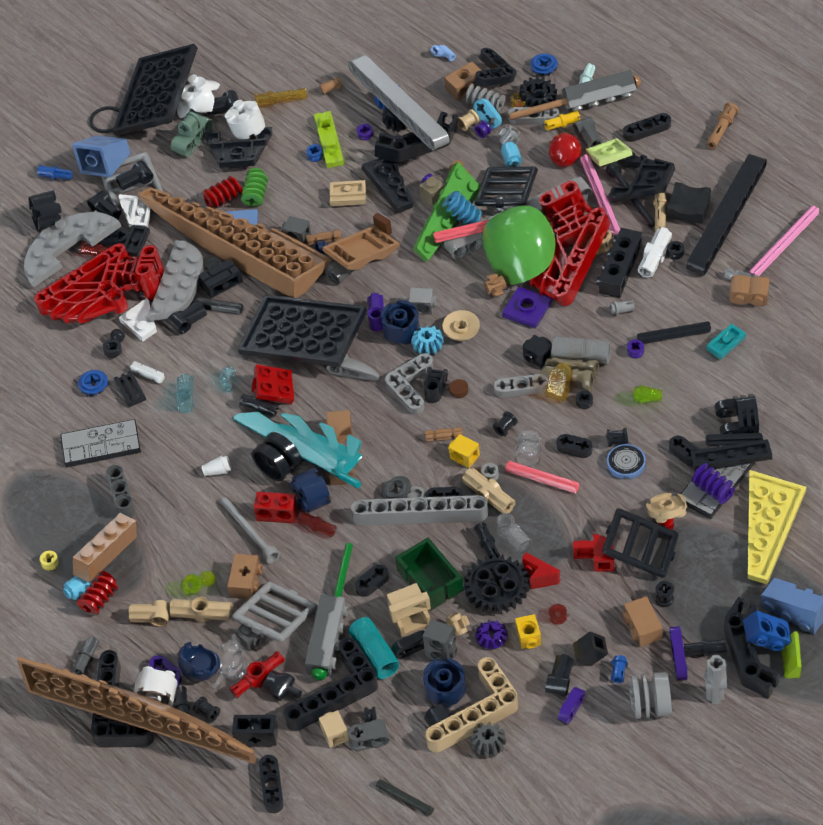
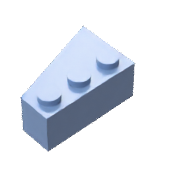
(794, 605)

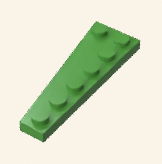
(440, 219)

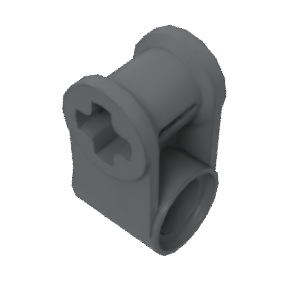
(369, 735)

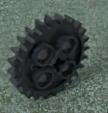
(513, 577)

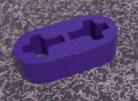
(167, 666)
(571, 705)

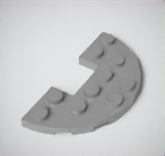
(53, 241)

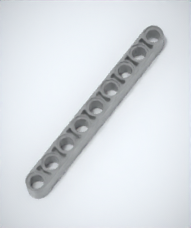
(398, 102)
(465, 245)

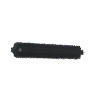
(674, 332)

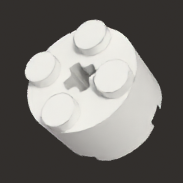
(245, 119)
(156, 685)

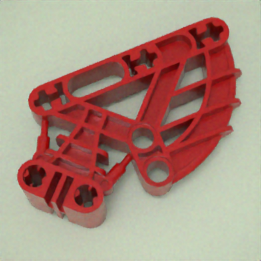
(574, 228)
(96, 284)

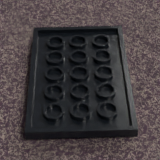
(155, 90)
(302, 330)

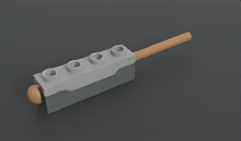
(589, 93)

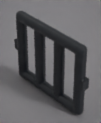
(512, 169)
(625, 556)

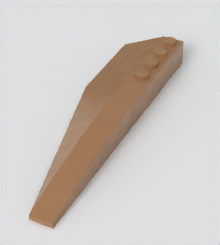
(127, 708)

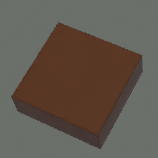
(382, 223)

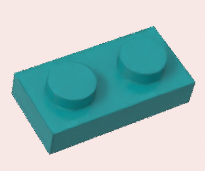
(726, 341)

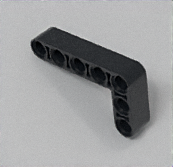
(337, 690)
(109, 726)

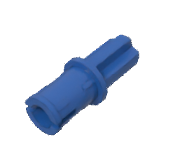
(54, 172)

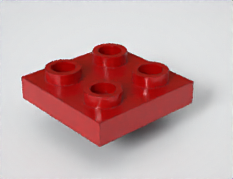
(273, 384)

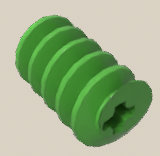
(254, 187)

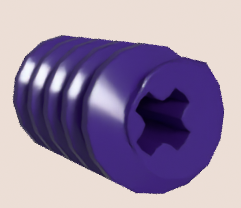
(713, 484)

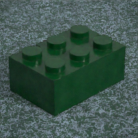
(431, 572)

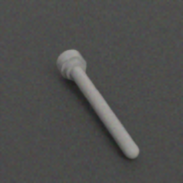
(269, 552)

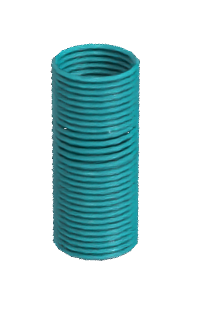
(374, 647)

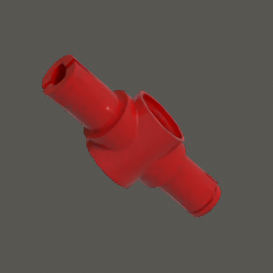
(262, 668)

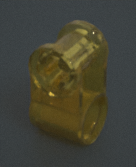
(559, 382)

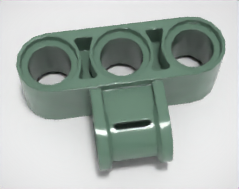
(190, 133)

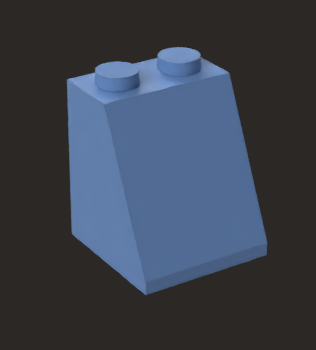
(100, 155)

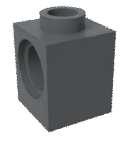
(297, 228)

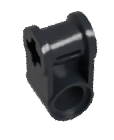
(434, 384)

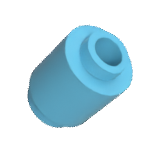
(511, 154)
(75, 587)

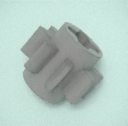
(509, 135)

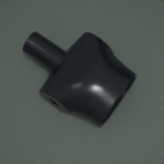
(280, 685)

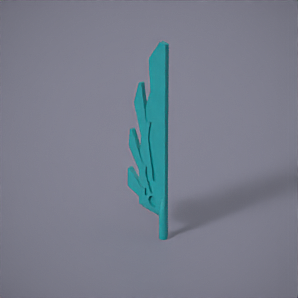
(313, 447)

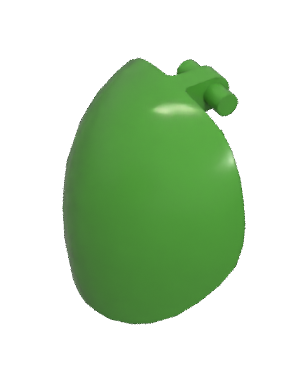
(519, 244)

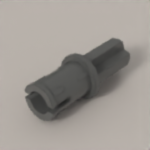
(85, 656)

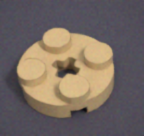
(666, 507)

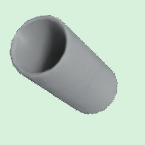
(580, 349)

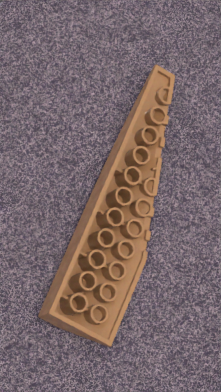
(252, 248)

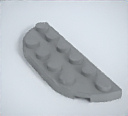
(178, 281)

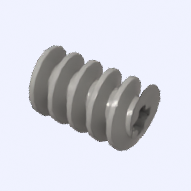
(474, 94)

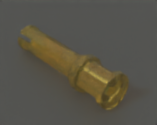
(271, 98)

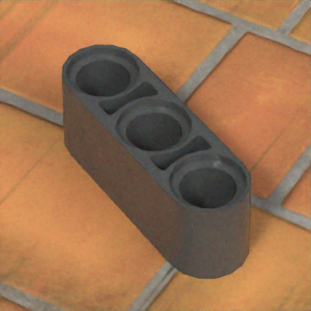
(120, 490)

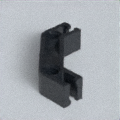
(409, 145)
(745, 654)

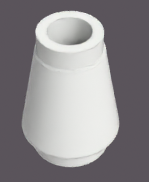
(218, 466)

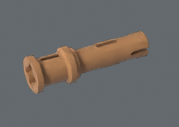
(724, 120)

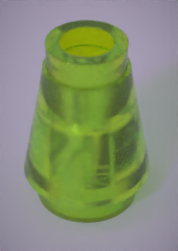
(646, 394)

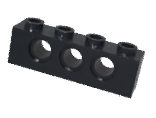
(620, 262)

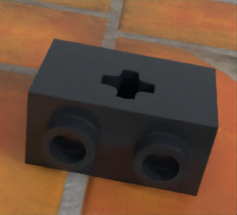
(255, 730)

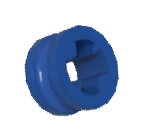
(318, 153)

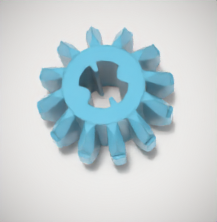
(427, 340)

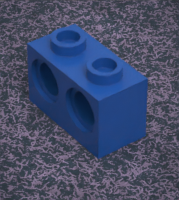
(767, 631)

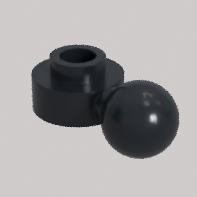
(112, 347)

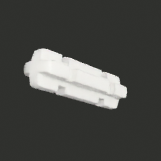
(147, 372)

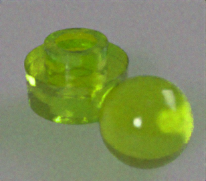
(206, 579)

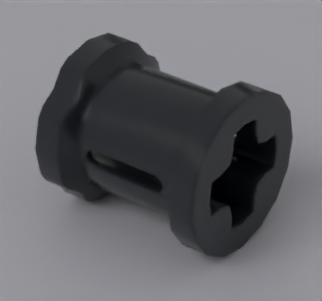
(505, 423)
(617, 437)
(667, 593)
(207, 710)

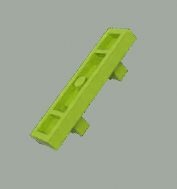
(328, 139)

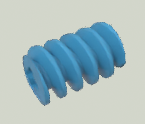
(462, 207)

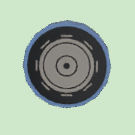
(626, 461)

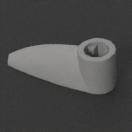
(354, 369)

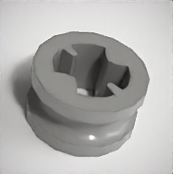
(492, 468)

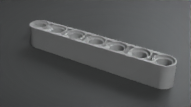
(432, 510)

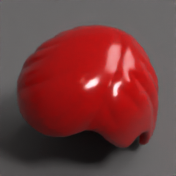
(564, 149)

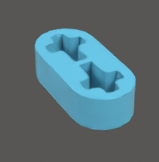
(487, 113)

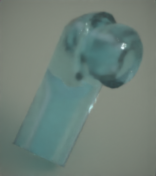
(226, 373)

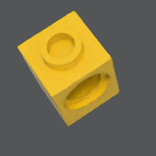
(464, 451)
(525, 625)

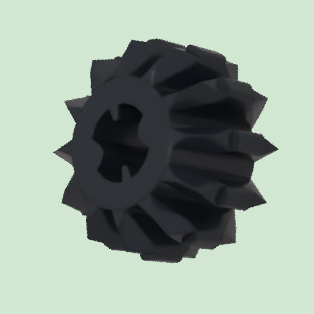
(392, 121)

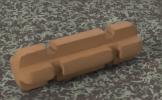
(326, 236)
(443, 434)

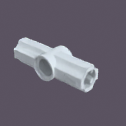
(654, 252)

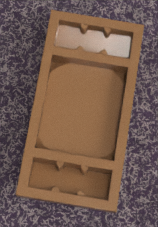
(361, 248)

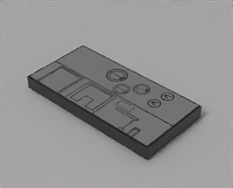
(100, 443)
(705, 504)

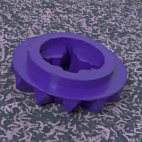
(500, 634)

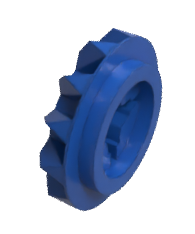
(545, 59)
(85, 382)

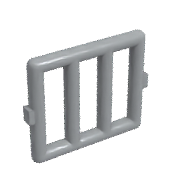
(112, 192)
(289, 627)

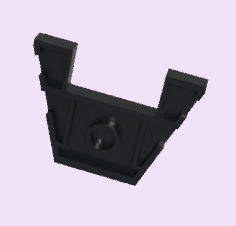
(237, 153)
(650, 178)

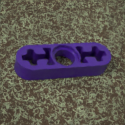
(678, 653)

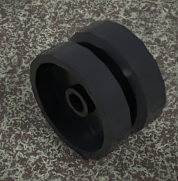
(276, 456)

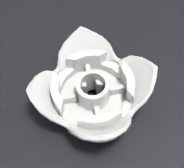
(197, 96)

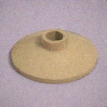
(461, 325)

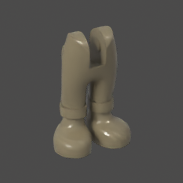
(581, 371)

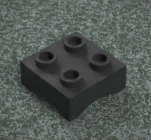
(688, 203)

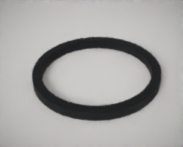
(96, 112)

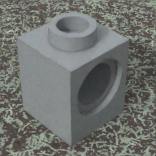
(423, 300)

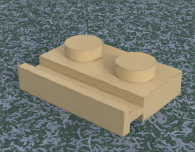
(347, 193)

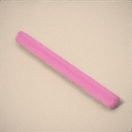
(599, 192)
(784, 241)

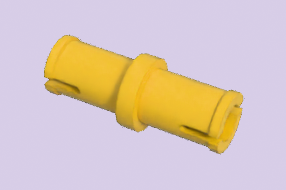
(562, 120)

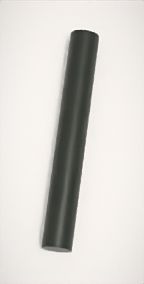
(405, 797)

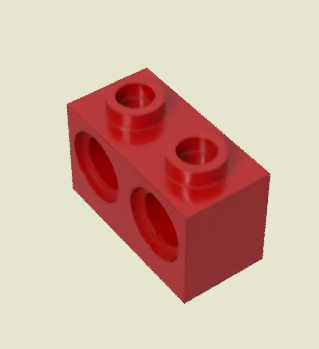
(275, 507)

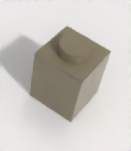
(430, 190)

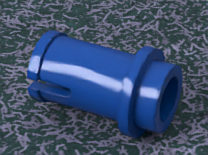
(619, 664)

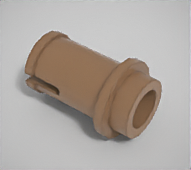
(331, 85)

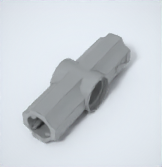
(715, 679)

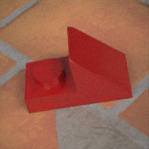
(542, 573)

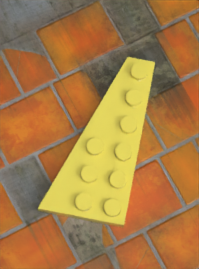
(771, 515)

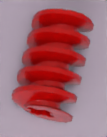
(221, 191)
(96, 593)

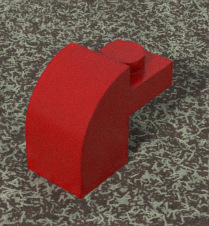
(593, 550)

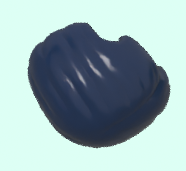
(198, 662)

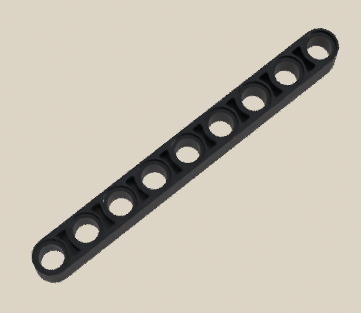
(726, 214)

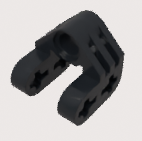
(744, 408)

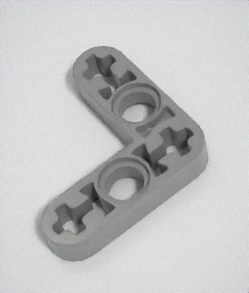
(403, 382)

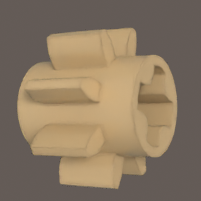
(458, 622)

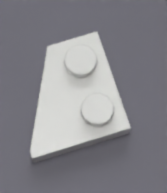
(135, 210)
(138, 321)

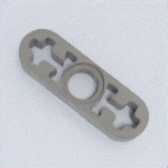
(533, 121)
(507, 382)

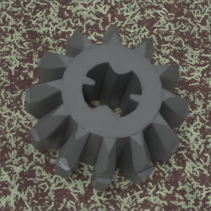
(482, 744)

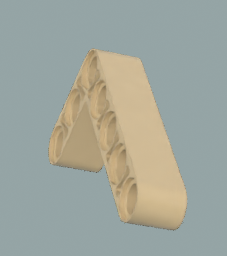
(477, 711)

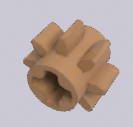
(495, 285)

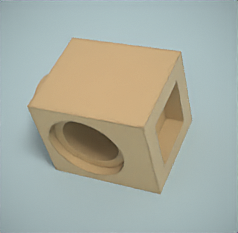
(333, 728)

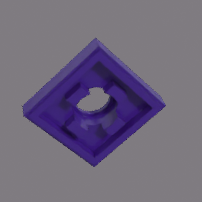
(527, 316)

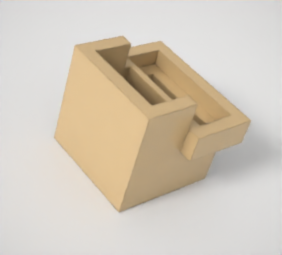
(409, 609)

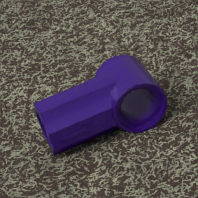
(375, 307)

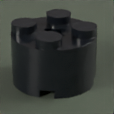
(44, 209)

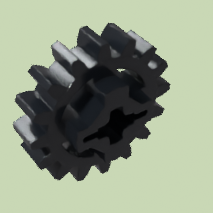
(537, 91)

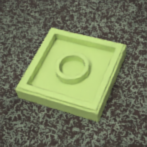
(608, 152)

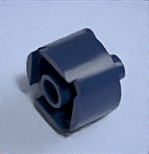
(400, 321)
(310, 490)
(444, 682)

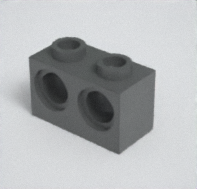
(439, 641)

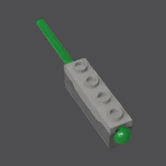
(328, 626)

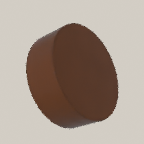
(458, 388)

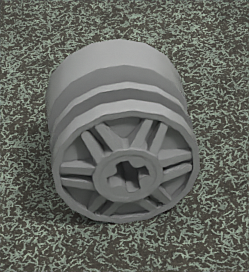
(650, 695)

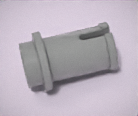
(621, 307)

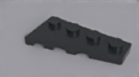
(389, 182)

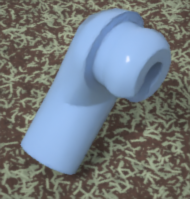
(443, 51)

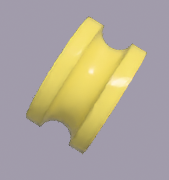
(49, 555)

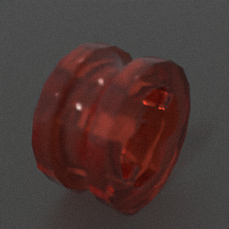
(558, 608)

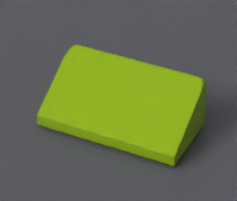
(792, 657)

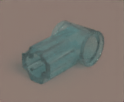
(184, 393)

